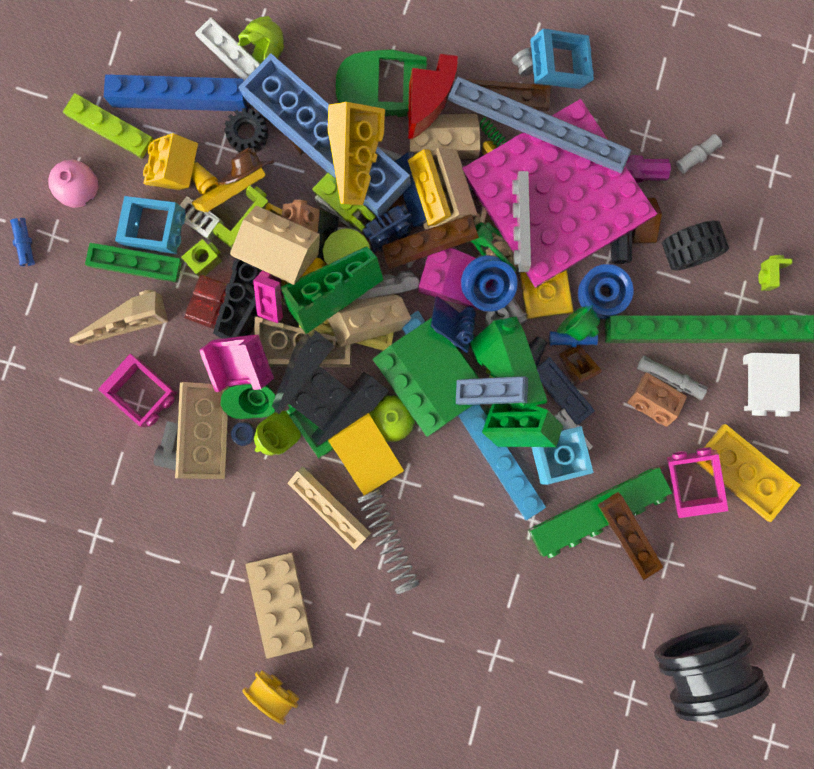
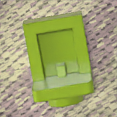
(769, 273)

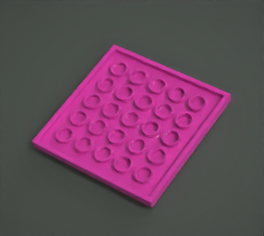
(572, 200)

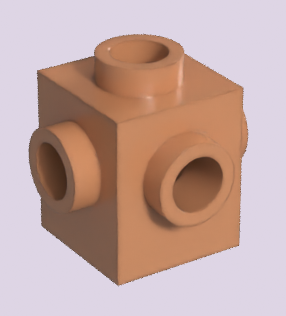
(302, 214)

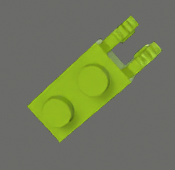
(328, 191)

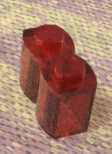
(206, 301)

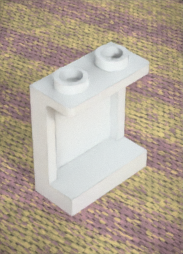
(772, 383)

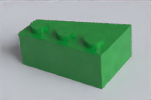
(521, 427)

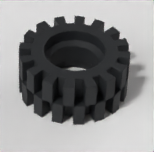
(246, 118)

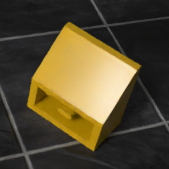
(170, 162)

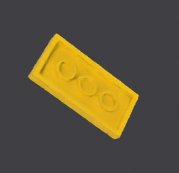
(750, 474)

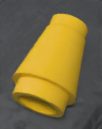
(203, 179)

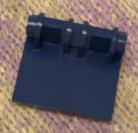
(397, 230)
(454, 325)

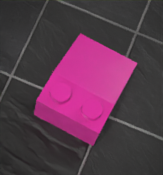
(444, 274)

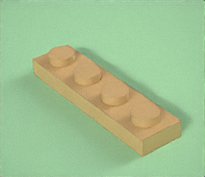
(329, 508)

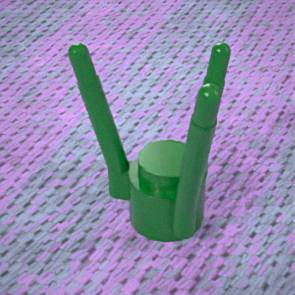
(485, 238)

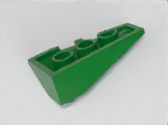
(507, 354)

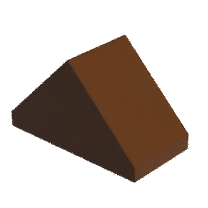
(649, 230)
(579, 364)

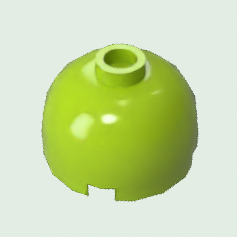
(392, 419)

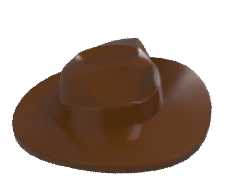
(243, 165)

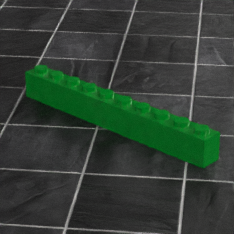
(710, 329)

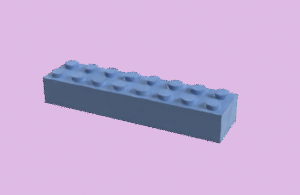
(304, 120)

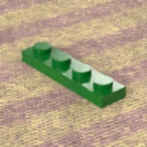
(133, 262)

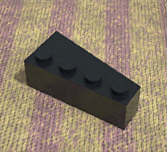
(239, 306)

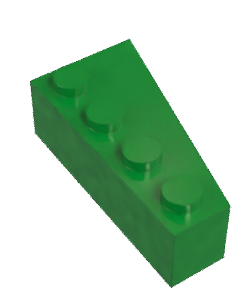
(331, 288)

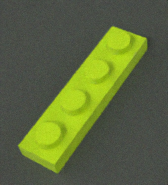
(108, 125)

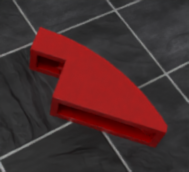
(429, 93)

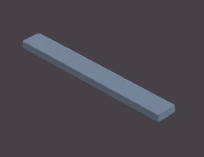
(539, 124)

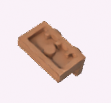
(657, 400)

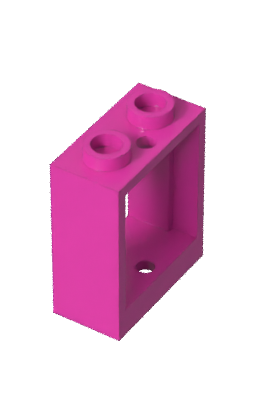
(121, 376)
(698, 506)

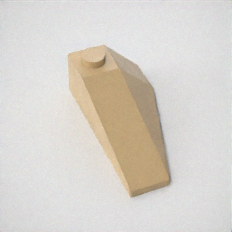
(131, 316)

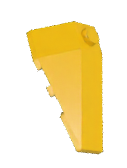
(353, 141)

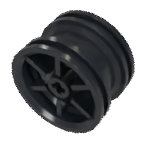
(712, 672)

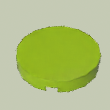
(342, 244)

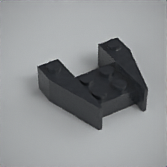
(319, 394)

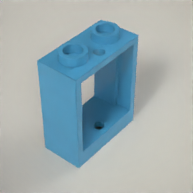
(543, 58)
(130, 221)

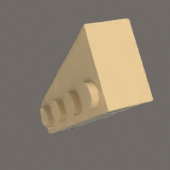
(280, 340)

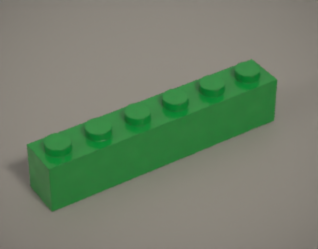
(587, 518)

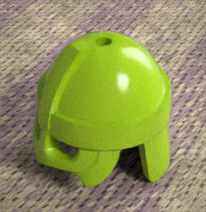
(265, 36)

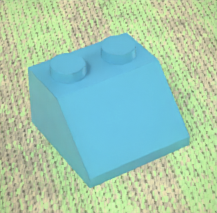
(566, 460)

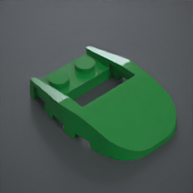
(359, 79)

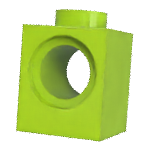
(192, 258)

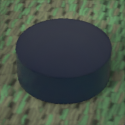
(243, 434)

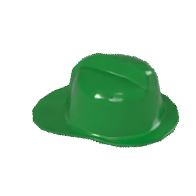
(580, 324)
(246, 403)

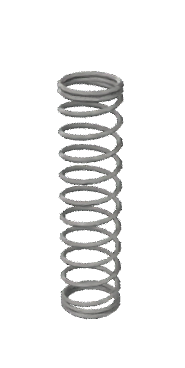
(410, 584)

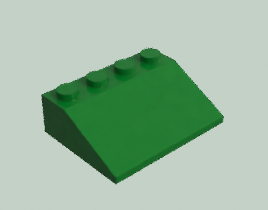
(425, 375)

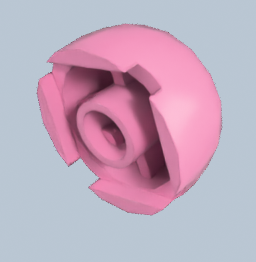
(73, 183)

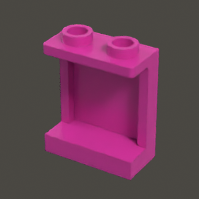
(268, 296)
(236, 362)

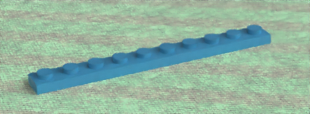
(498, 457)

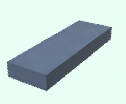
(492, 391)

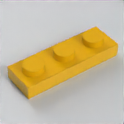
(429, 187)

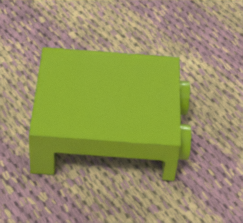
(229, 237)

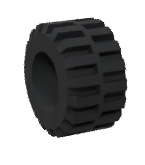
(695, 245)

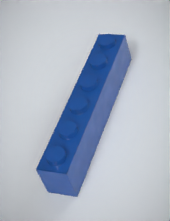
(174, 93)

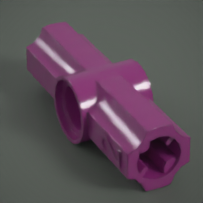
(648, 169)

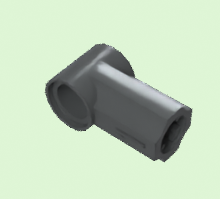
(166, 452)

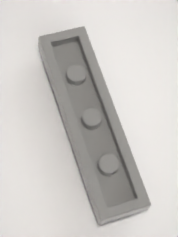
(521, 211)

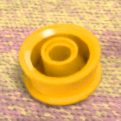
(271, 697)

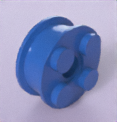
(479, 273)
(615, 280)

